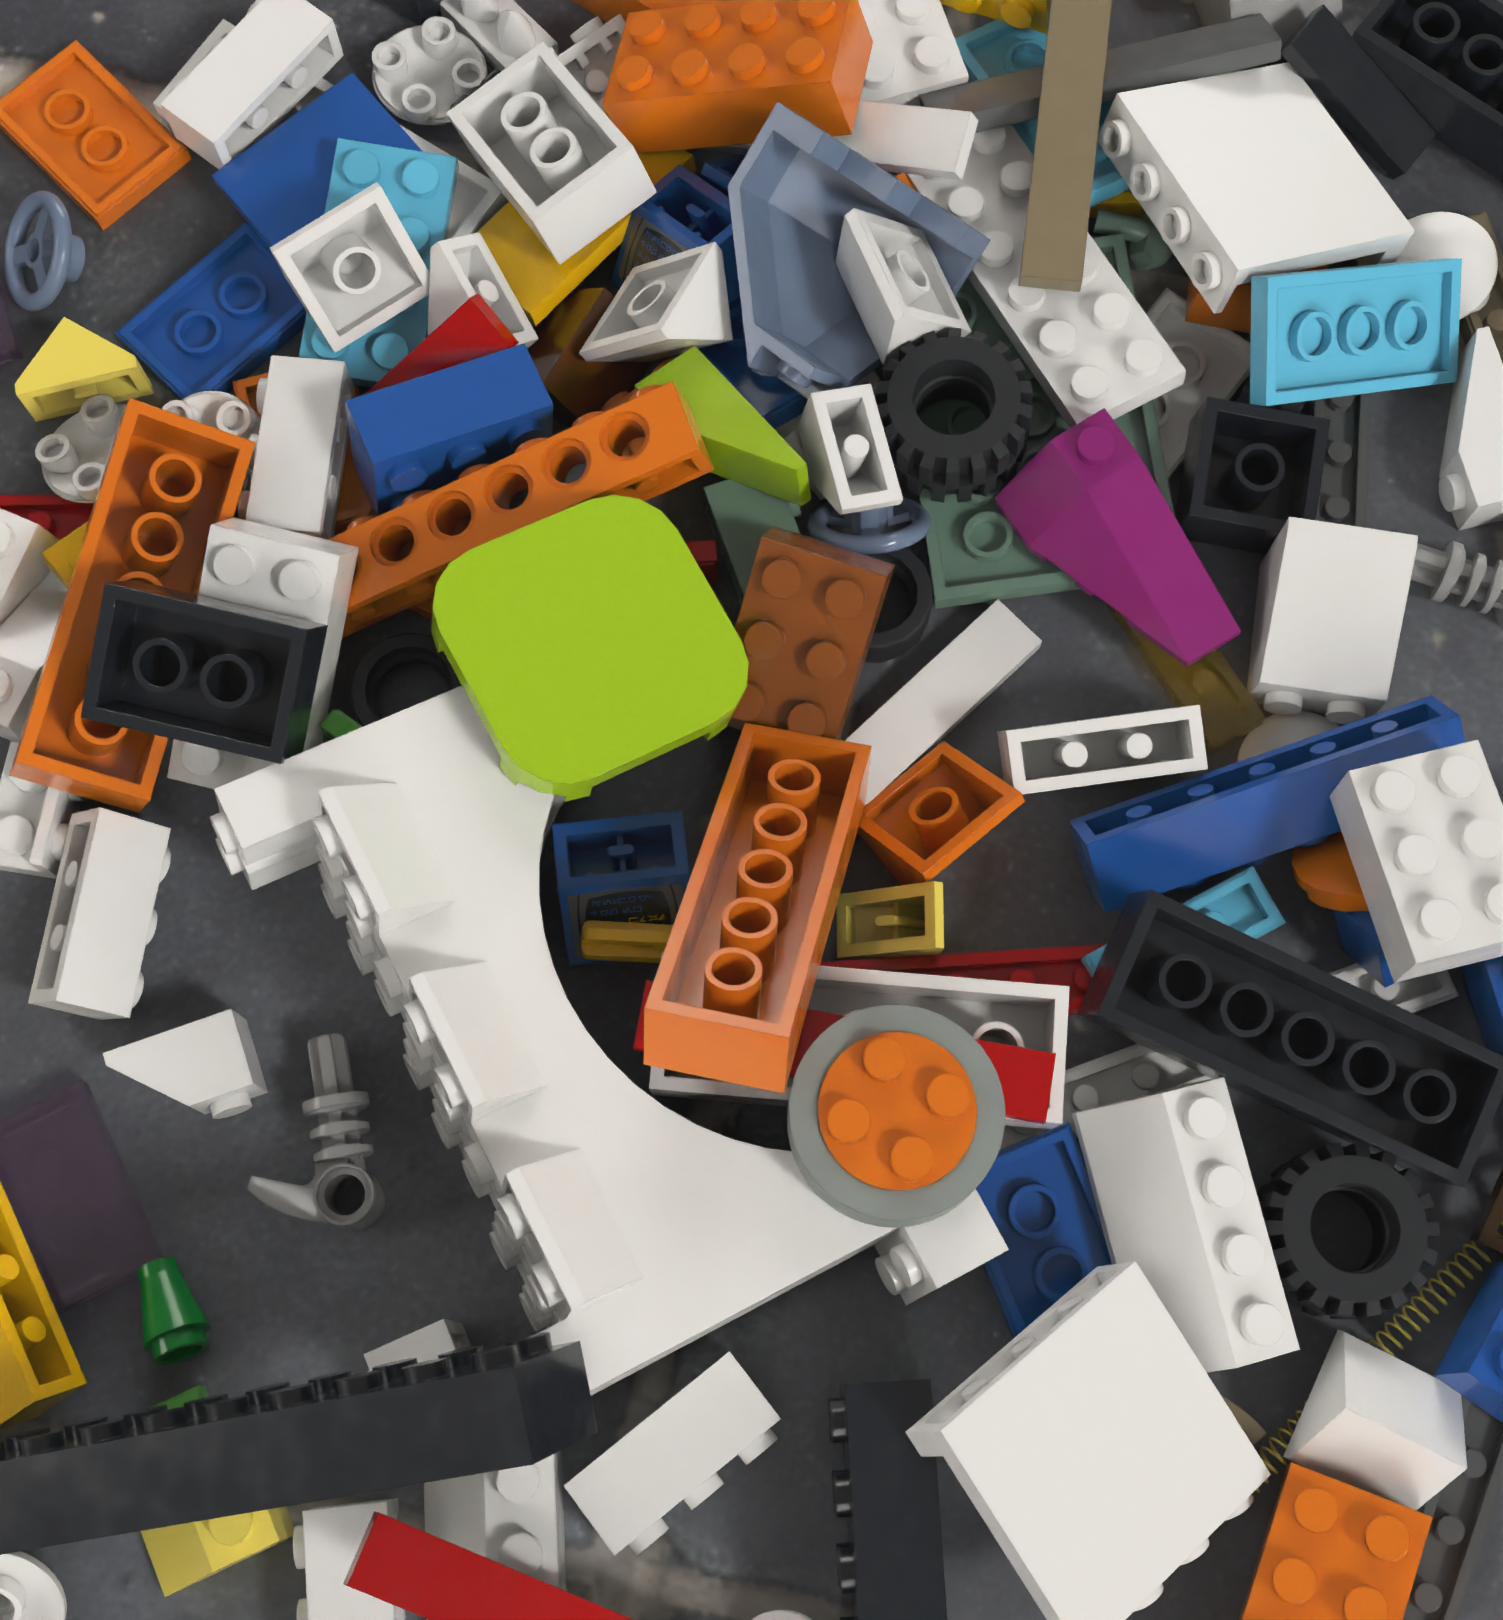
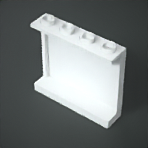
(1249, 178)
(1096, 1449)

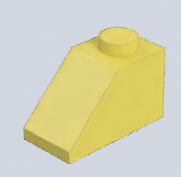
(202, 1548)

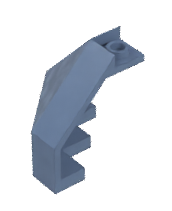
(786, 237)

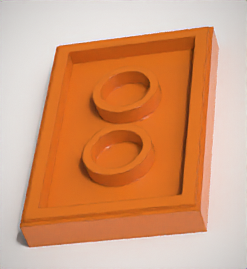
(90, 135)

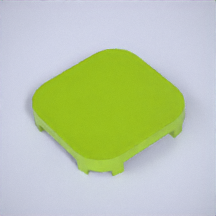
(588, 644)

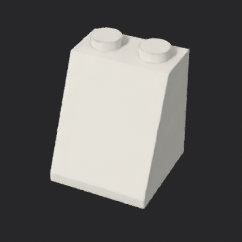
(1329, 619)

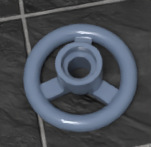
(49, 251)
(870, 525)

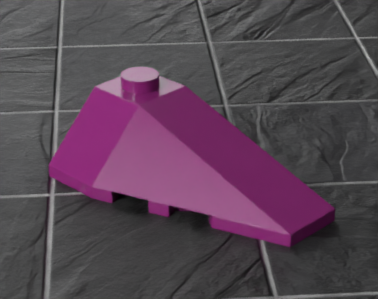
(1109, 528)

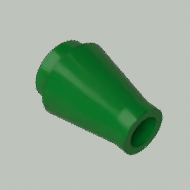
(171, 1316)

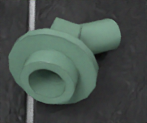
(1145, 246)

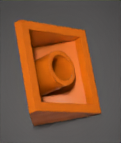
(935, 814)

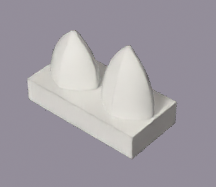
(497, 28)

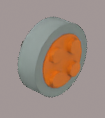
(895, 1115)

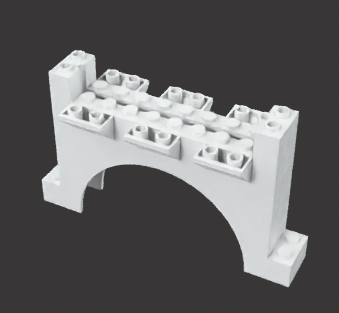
(602, 1196)

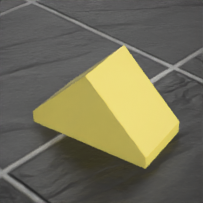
(76, 367)
(891, 922)

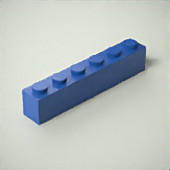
(1245, 808)

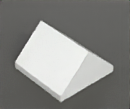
(353, 267)
(895, 283)
(665, 309)
(1380, 1425)

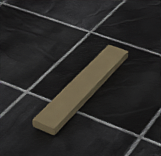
(1065, 145)

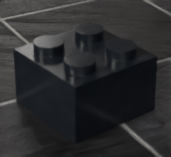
(1249, 473)

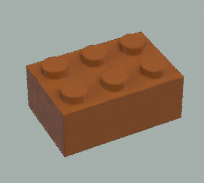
(807, 632)

